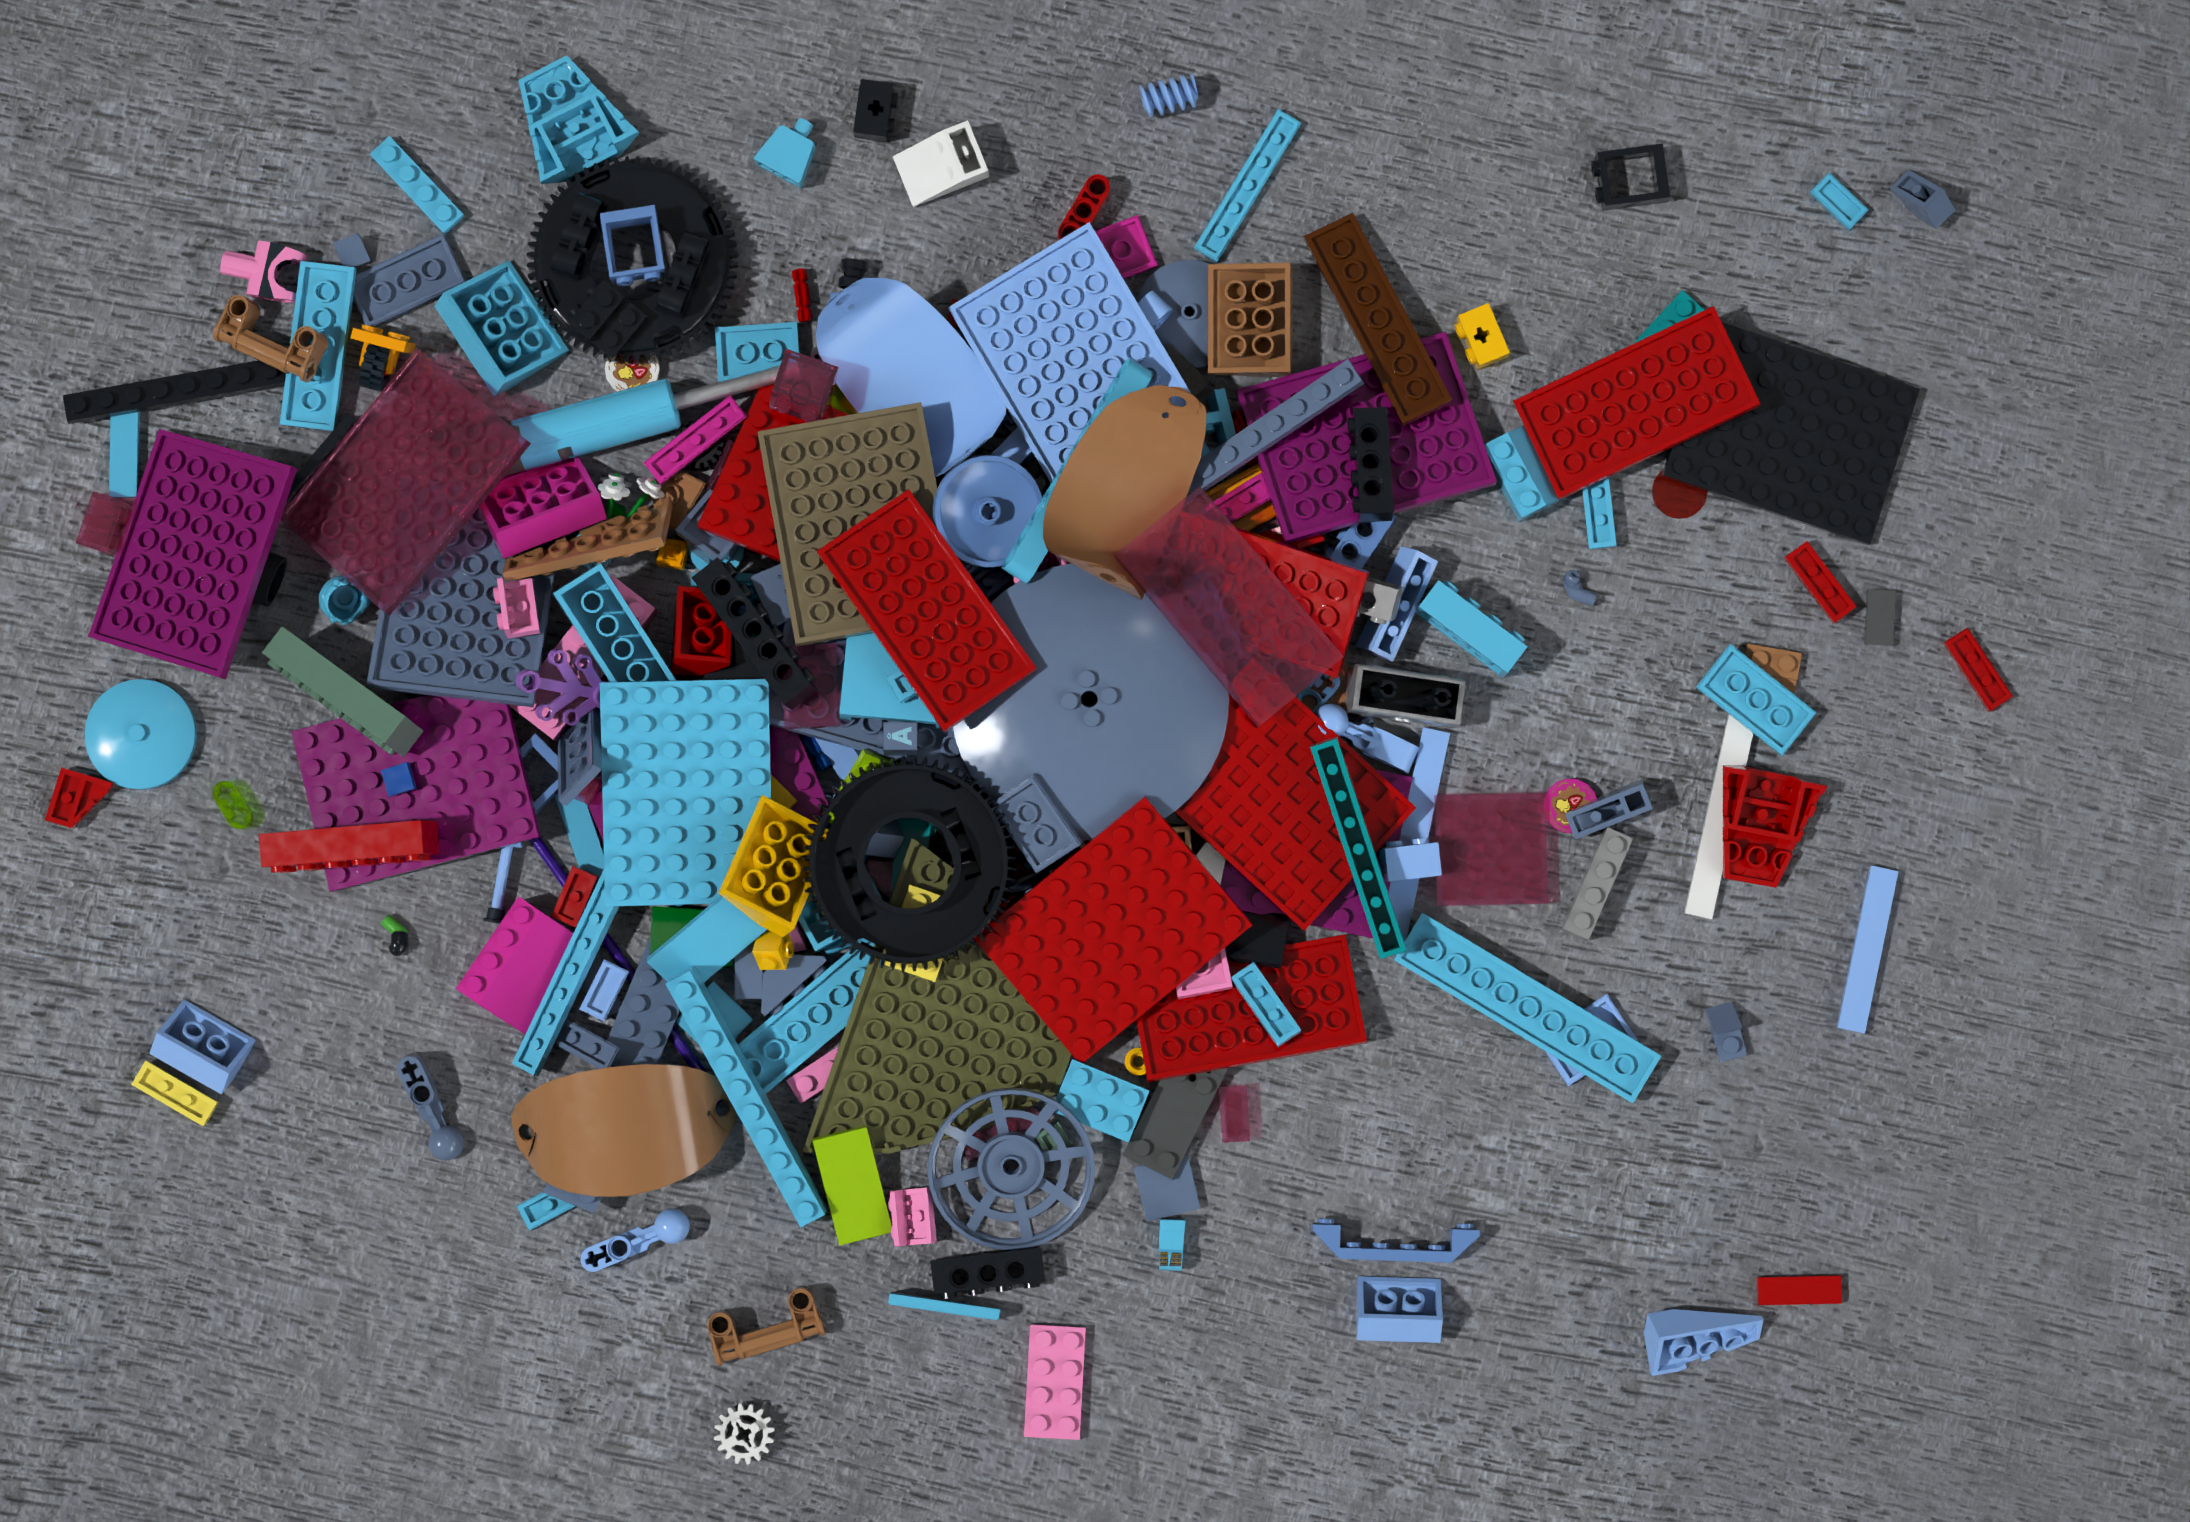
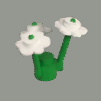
(614, 489)

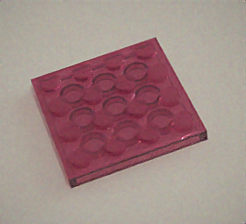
(1491, 849)

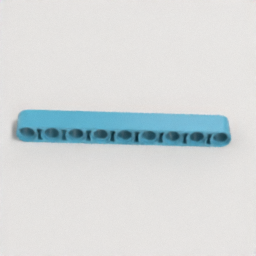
(1030, 547)

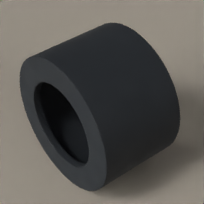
(270, 579)

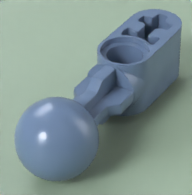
(445, 1140)

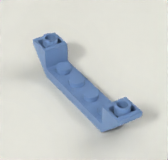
(1459, 1241)

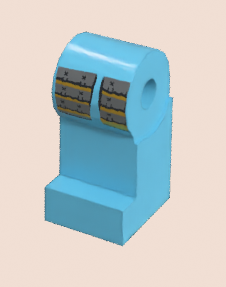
(1171, 1244)

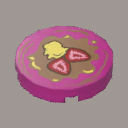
(1564, 797)

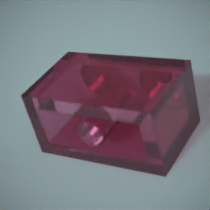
(103, 524)

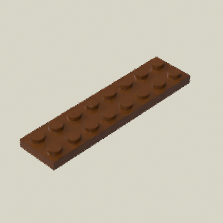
(1377, 319)

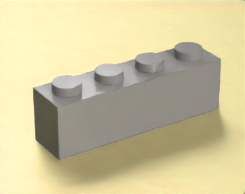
(1596, 884)

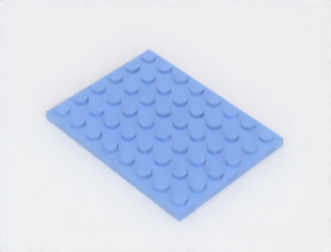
(1057, 339)

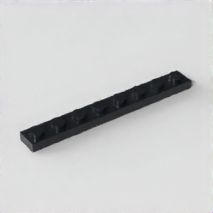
(171, 391)

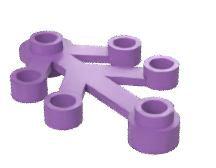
(571, 688)

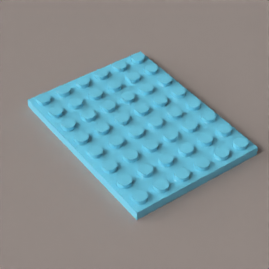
(679, 784)

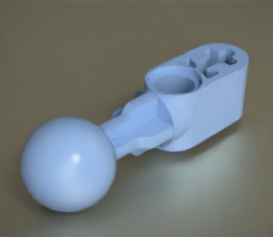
(1371, 740)
(669, 1226)

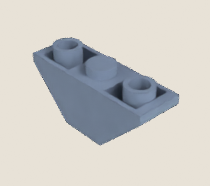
(782, 983)

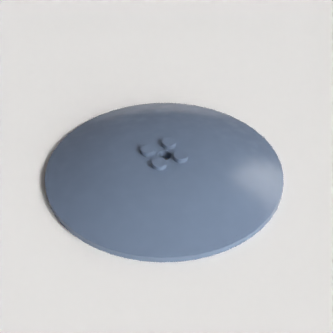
(1154, 714)

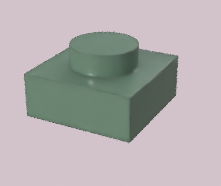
(1047, 1142)

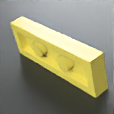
(175, 1093)

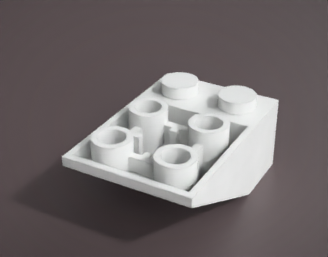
(941, 164)

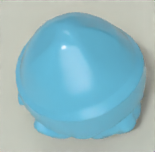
(342, 600)

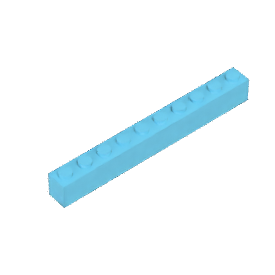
(747, 1096)

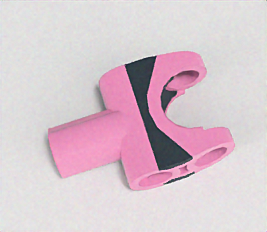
(263, 270)

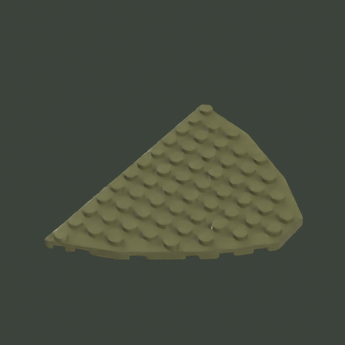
(930, 1045)

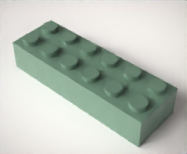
(341, 693)

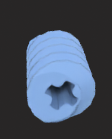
(1169, 95)

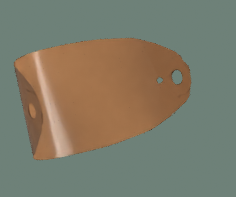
(1124, 479)

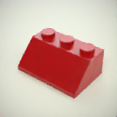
(699, 635)

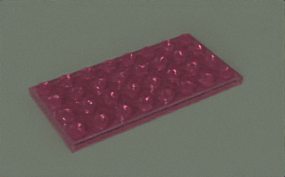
(1228, 606)

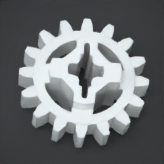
(751, 1445)

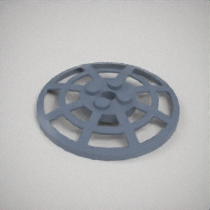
(1011, 1183)

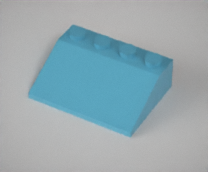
(500, 327)

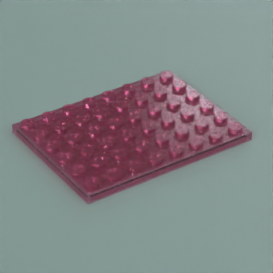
(404, 481)

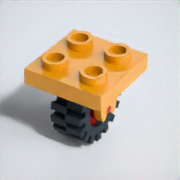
(379, 355)

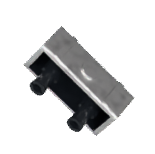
(1404, 696)

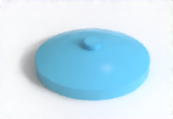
(140, 734)

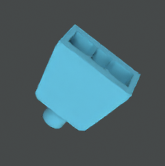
(788, 153)

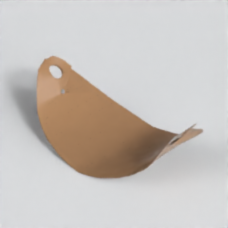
(623, 1128)

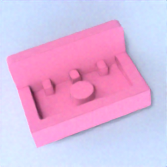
(518, 607)
(912, 1217)

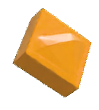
(673, 554)

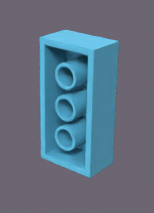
(1471, 628)

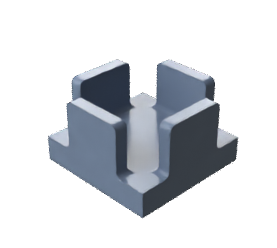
(701, 542)

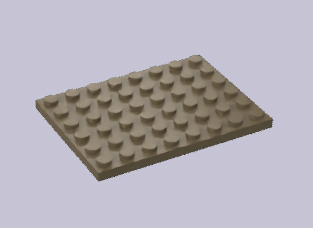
(825, 482)

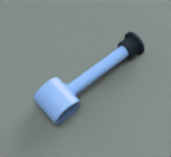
(495, 913)

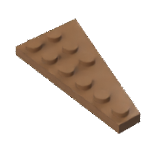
(597, 543)

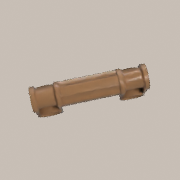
(264, 349)
(769, 1337)

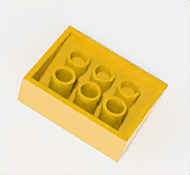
(767, 867)

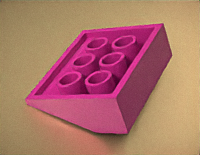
(541, 506)
(517, 964)

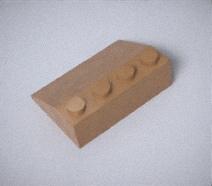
(1250, 319)

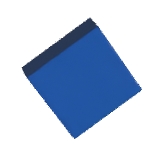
(398, 779)

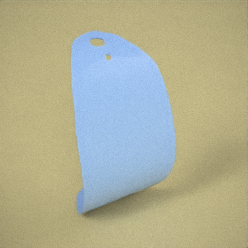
(904, 353)

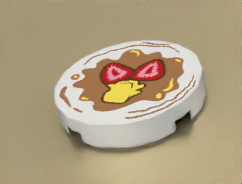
(627, 376)

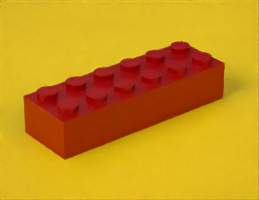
(354, 844)

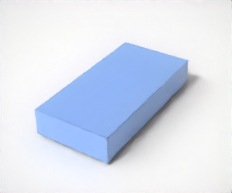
(604, 990)

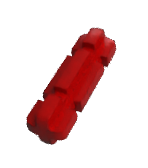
(802, 295)

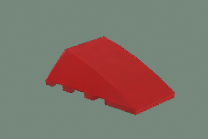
(1763, 821)

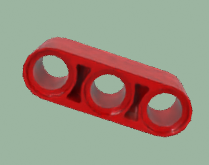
(1087, 199)

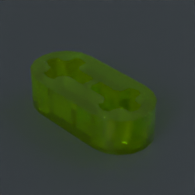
(227, 808)

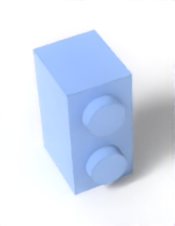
(1409, 861)

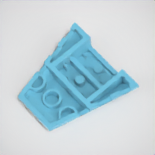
(571, 122)

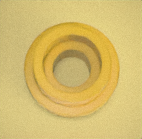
(1129, 1062)

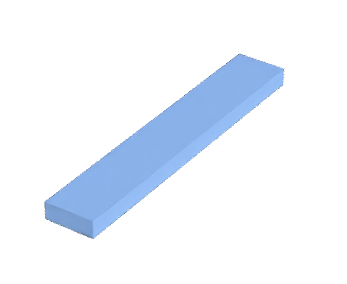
(1867, 949)

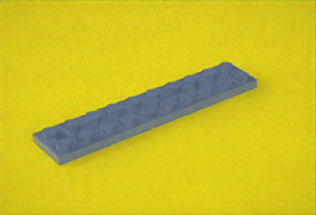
(642, 1033)

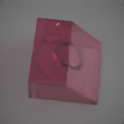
(803, 387)

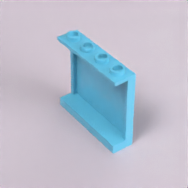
(866, 686)

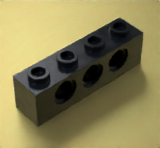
(1375, 423)
(943, 1270)

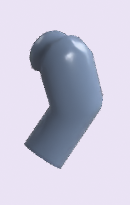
(1575, 590)

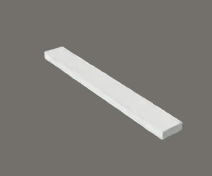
(1709, 858)

